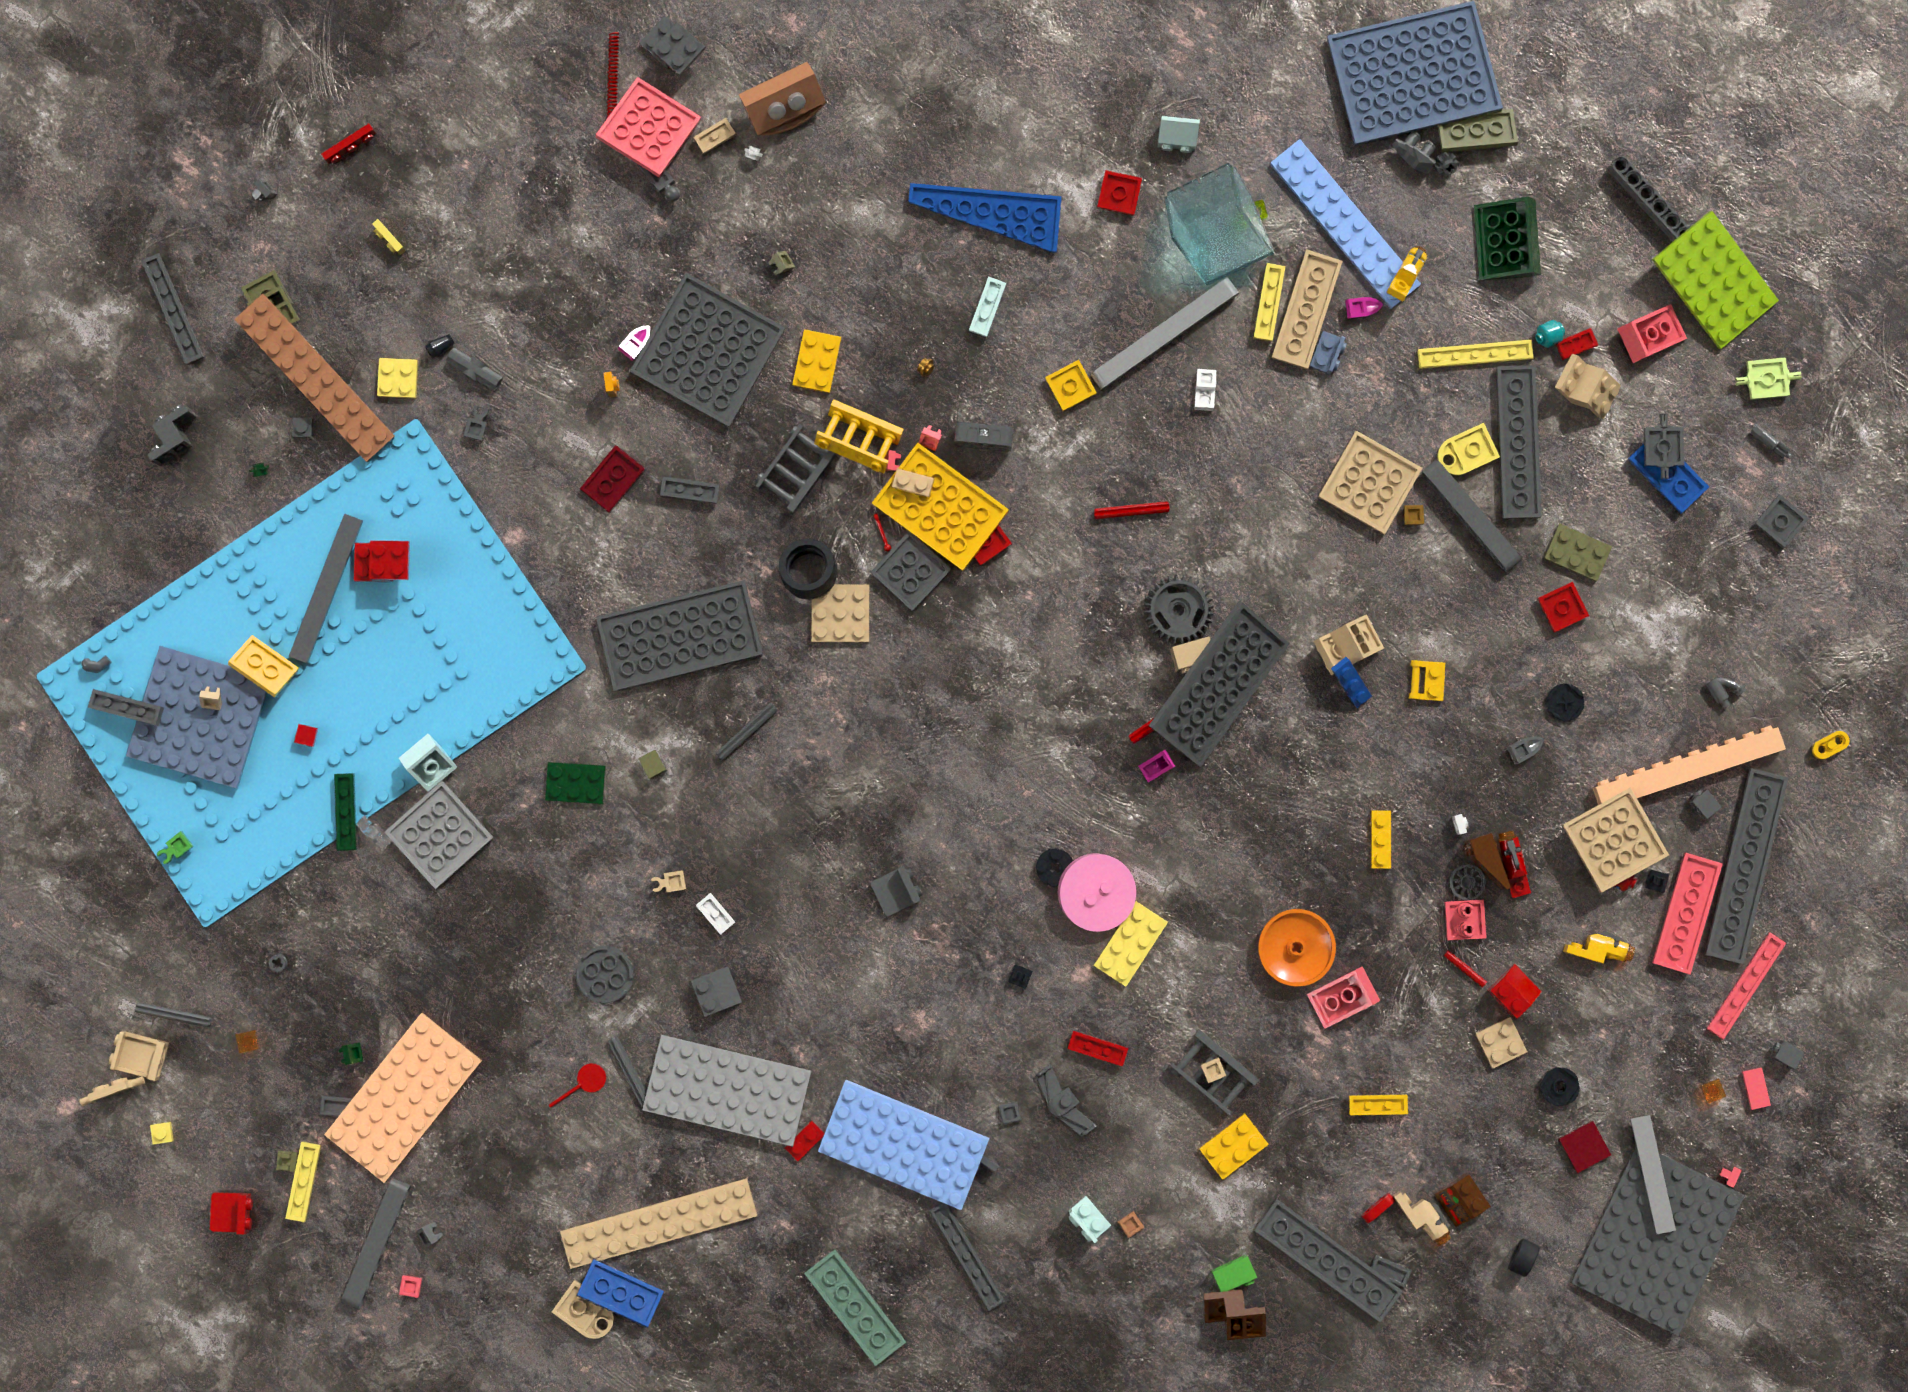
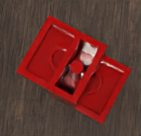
(381, 561)

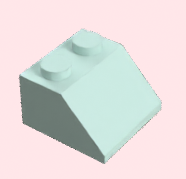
(1178, 134)
(427, 762)

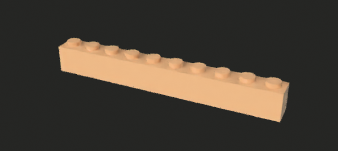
(1694, 766)

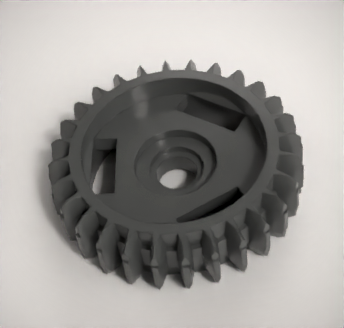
(1190, 601)

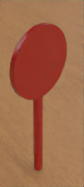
(590, 1079)

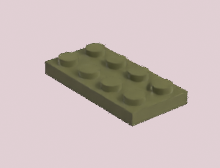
(1479, 132)

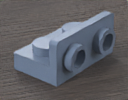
(1327, 353)

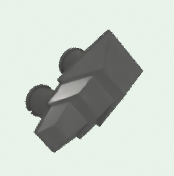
(1416, 158)

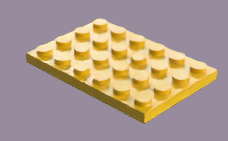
(954, 517)

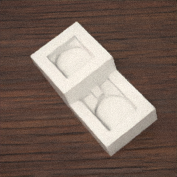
(1205, 390)

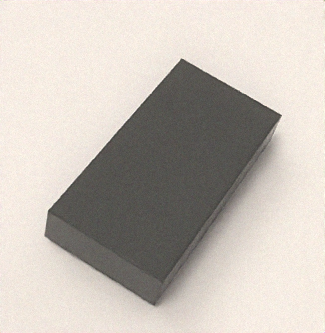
(333, 1105)
(1391, 1271)

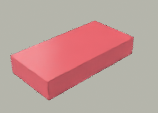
(1756, 1088)

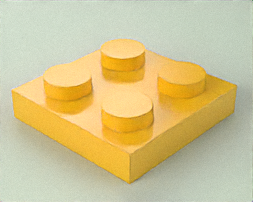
(1070, 385)

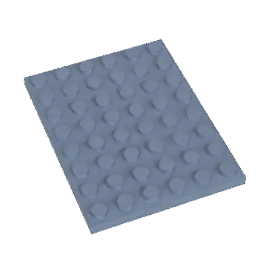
(1414, 73)

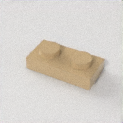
(714, 136)
(913, 482)

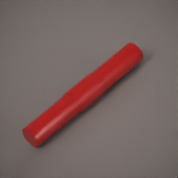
(1465, 968)

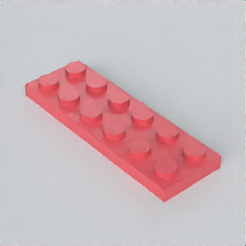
(1687, 913)

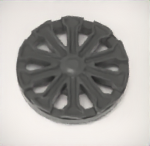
(1467, 882)

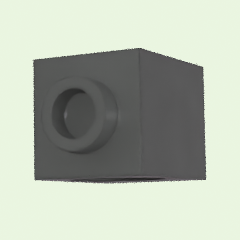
(1704, 803)
(1786, 1054)

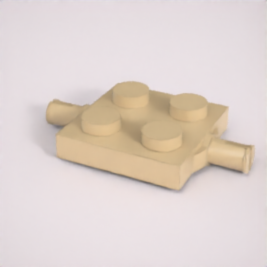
(105, 1090)

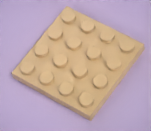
(1370, 482)
(1615, 840)

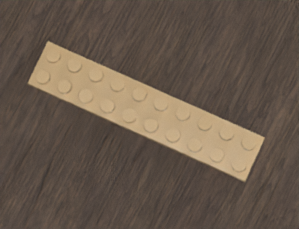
(658, 1223)

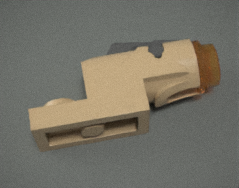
(1425, 1215)

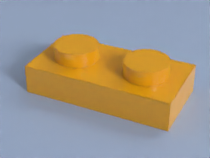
(611, 384)

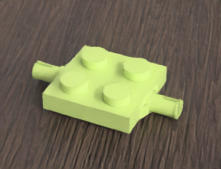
(1768, 378)

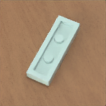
(987, 307)

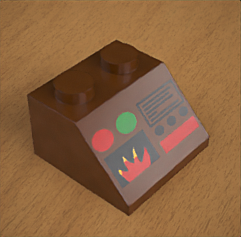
(1462, 1200)

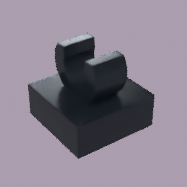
(1656, 881)
(1020, 976)

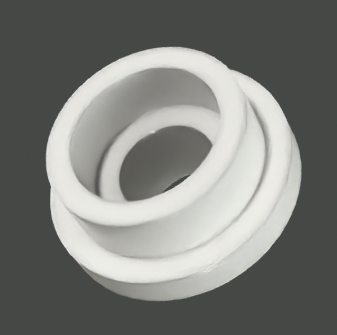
(753, 153)

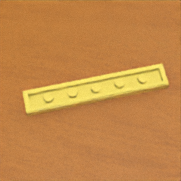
(1475, 354)

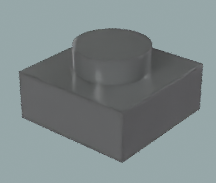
(302, 428)

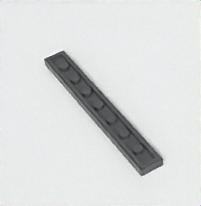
(326, 588)

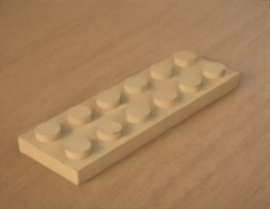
(1307, 309)

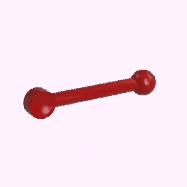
(887, 547)

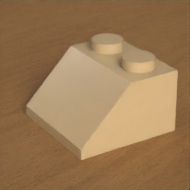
(1187, 653)

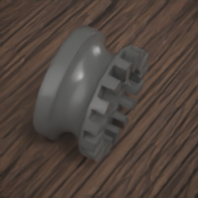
(283, 961)

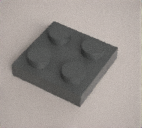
(1781, 521)

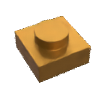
(1413, 514)

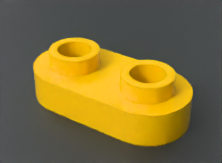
(1829, 745)

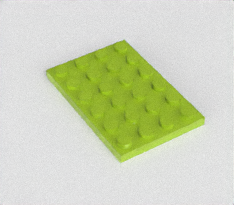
(1715, 279)

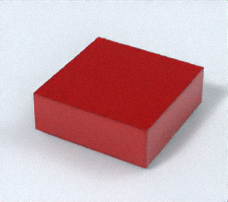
(306, 735)

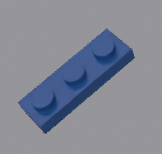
(1351, 682)

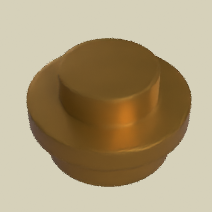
(925, 367)

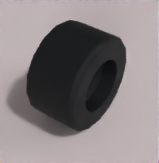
(1523, 1257)

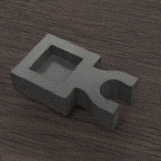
(476, 426)

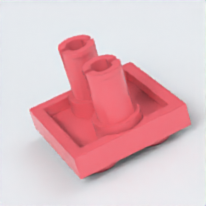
(1465, 920)

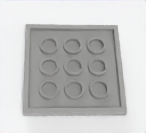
(439, 834)

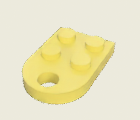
(1468, 450)

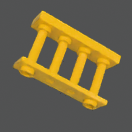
(865, 422)

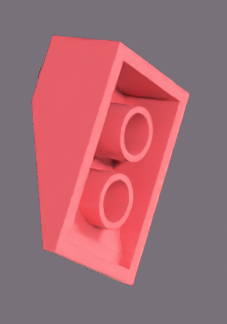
(1652, 333)
(1343, 997)

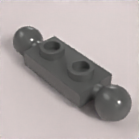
(662, 184)

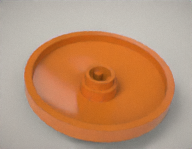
(1296, 947)

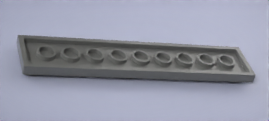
(1746, 866)

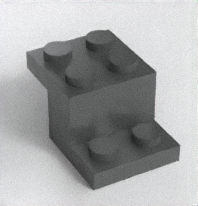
(672, 45)
(171, 434)

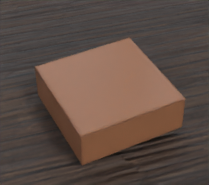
(1130, 1224)

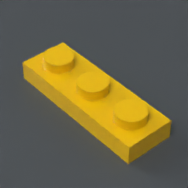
(1381, 839)
(1378, 1104)

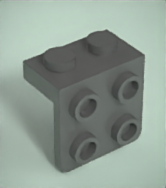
(896, 890)

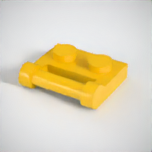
(1433, 680)

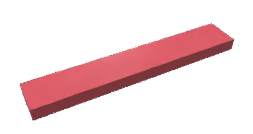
(1746, 985)

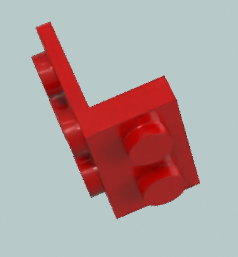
(231, 1212)

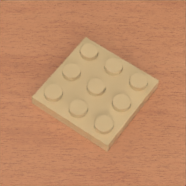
(841, 615)

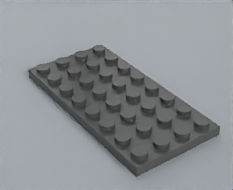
(679, 635)
(1219, 684)

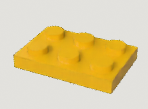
(817, 361)
(263, 666)
(1233, 1146)

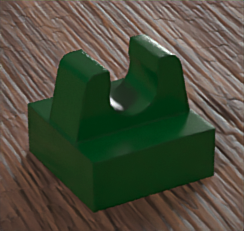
(352, 1053)

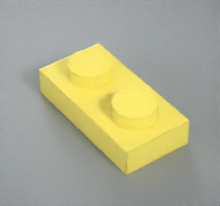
(381, 231)

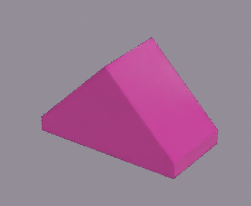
(1156, 766)

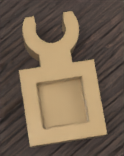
(673, 881)

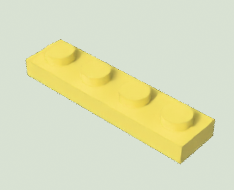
(1269, 302)
(303, 1181)

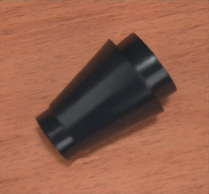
(438, 346)

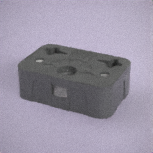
(983, 436)

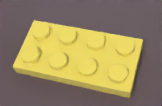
(1130, 944)

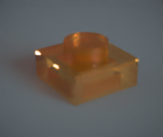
(247, 1041)
(1713, 1090)

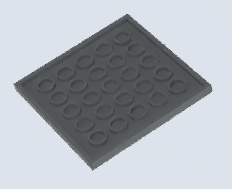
(707, 350)

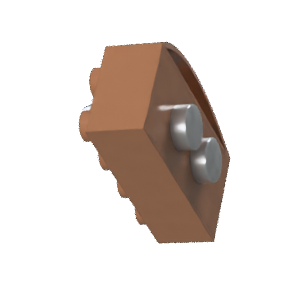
(783, 101)

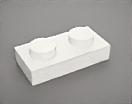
(715, 913)

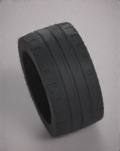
(804, 547)

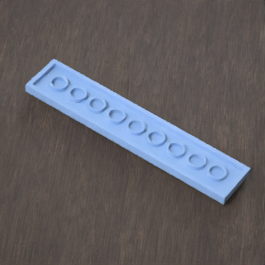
(1340, 218)

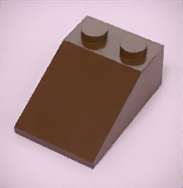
(1485, 855)

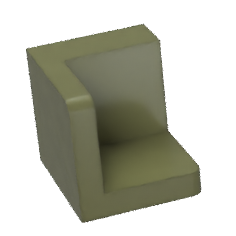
(652, 764)

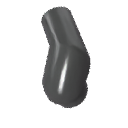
(95, 667)

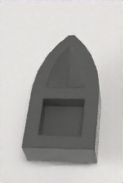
(1525, 748)

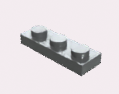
(689, 490)

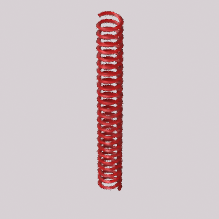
(613, 74)

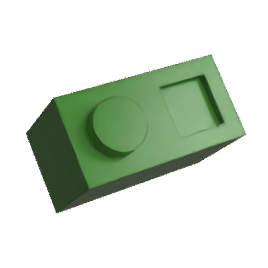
(1234, 1274)

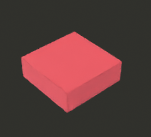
(410, 1286)

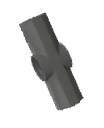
(474, 369)

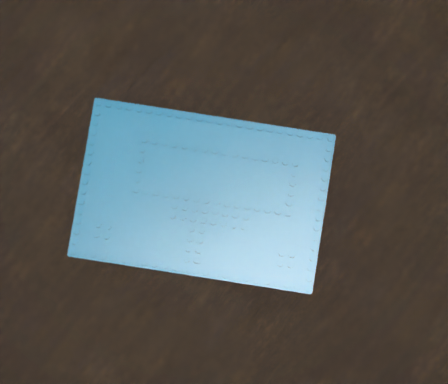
(393, 662)

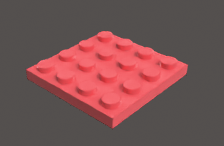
(648, 127)

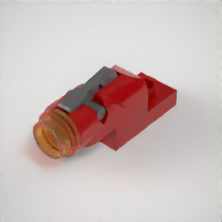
(1514, 864)

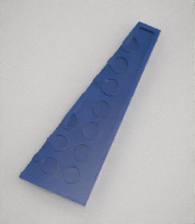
(1011, 214)

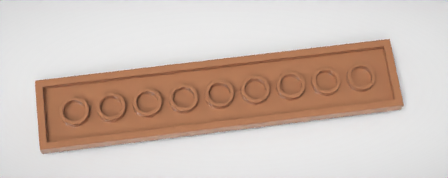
(314, 377)

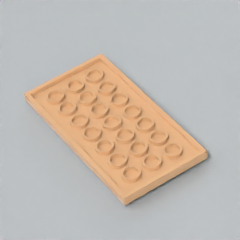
(403, 1097)

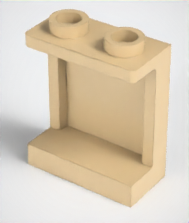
(138, 1055)

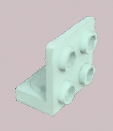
(1089, 1219)

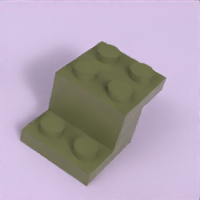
(275, 291)

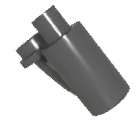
(1716, 688)

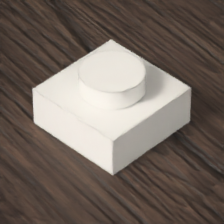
(1460, 824)

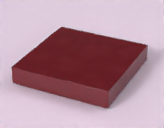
(1584, 1146)

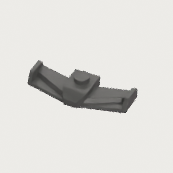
(1063, 1102)

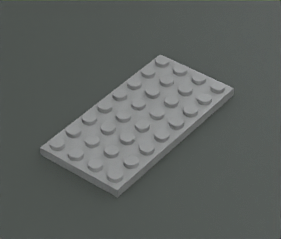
(726, 1090)

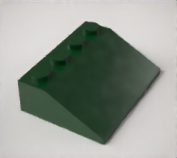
(1507, 239)

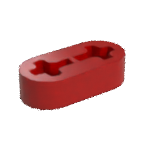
(1378, 1208)

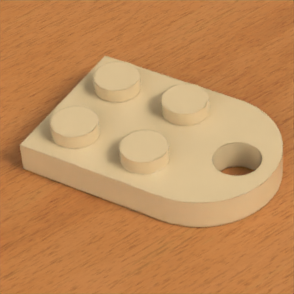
(582, 1314)

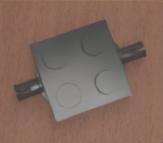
(1664, 446)

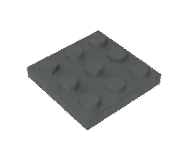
(910, 571)

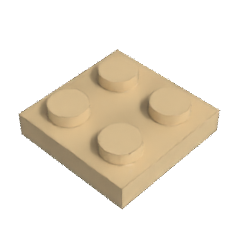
(1501, 1042)

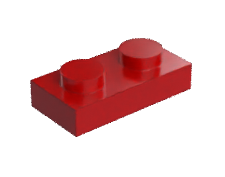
(805, 1140)

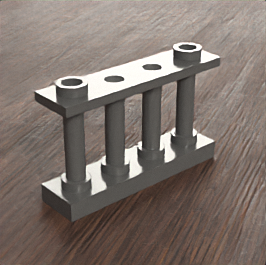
(804, 486)
(1231, 1066)

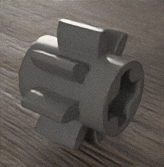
(1446, 163)

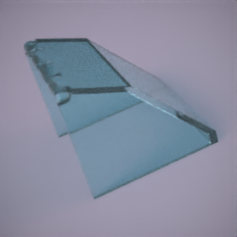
(1217, 224)

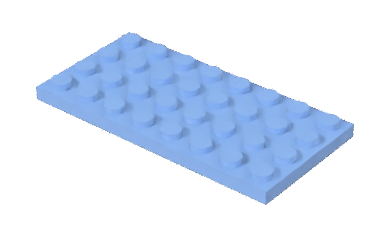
(903, 1144)

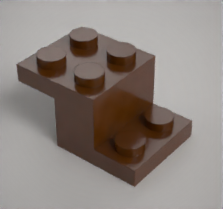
(1238, 1321)

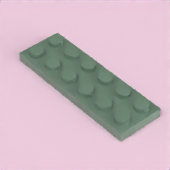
(855, 1307)

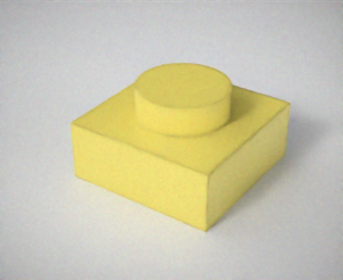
(161, 1133)

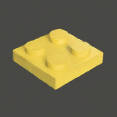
(397, 378)

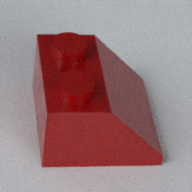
(1514, 991)

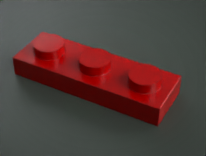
(349, 144)
(1097, 1048)

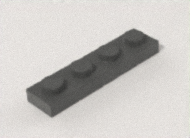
(125, 707)

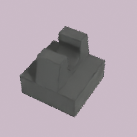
(263, 190)
(427, 1236)

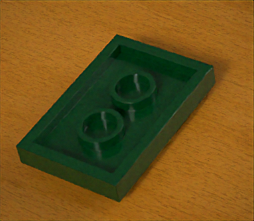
(575, 783)

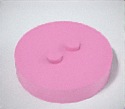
(1096, 892)

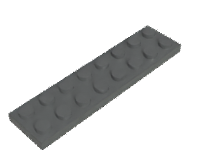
(1518, 442)
(1328, 1260)

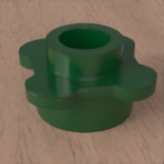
(259, 469)

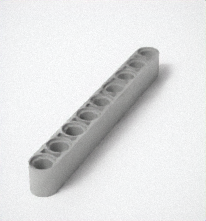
(1164, 333)

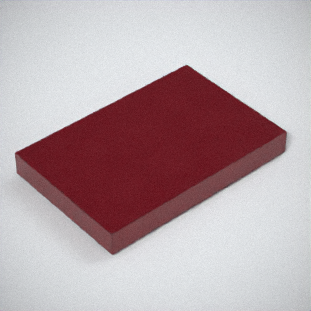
(612, 479)

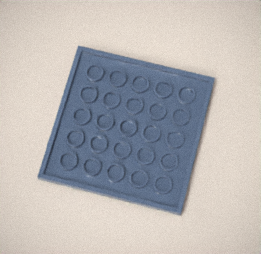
(195, 738)

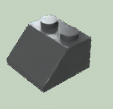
(716, 991)

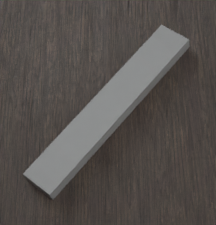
(1653, 1174)

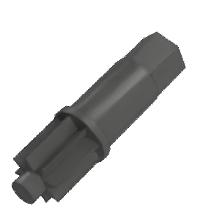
(1770, 441)

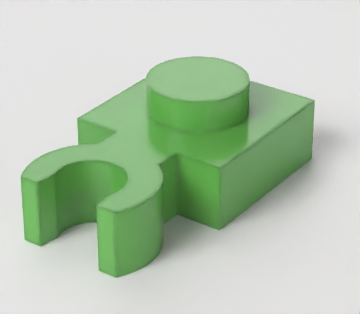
(177, 846)

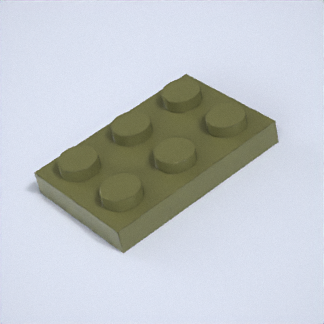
(1577, 552)

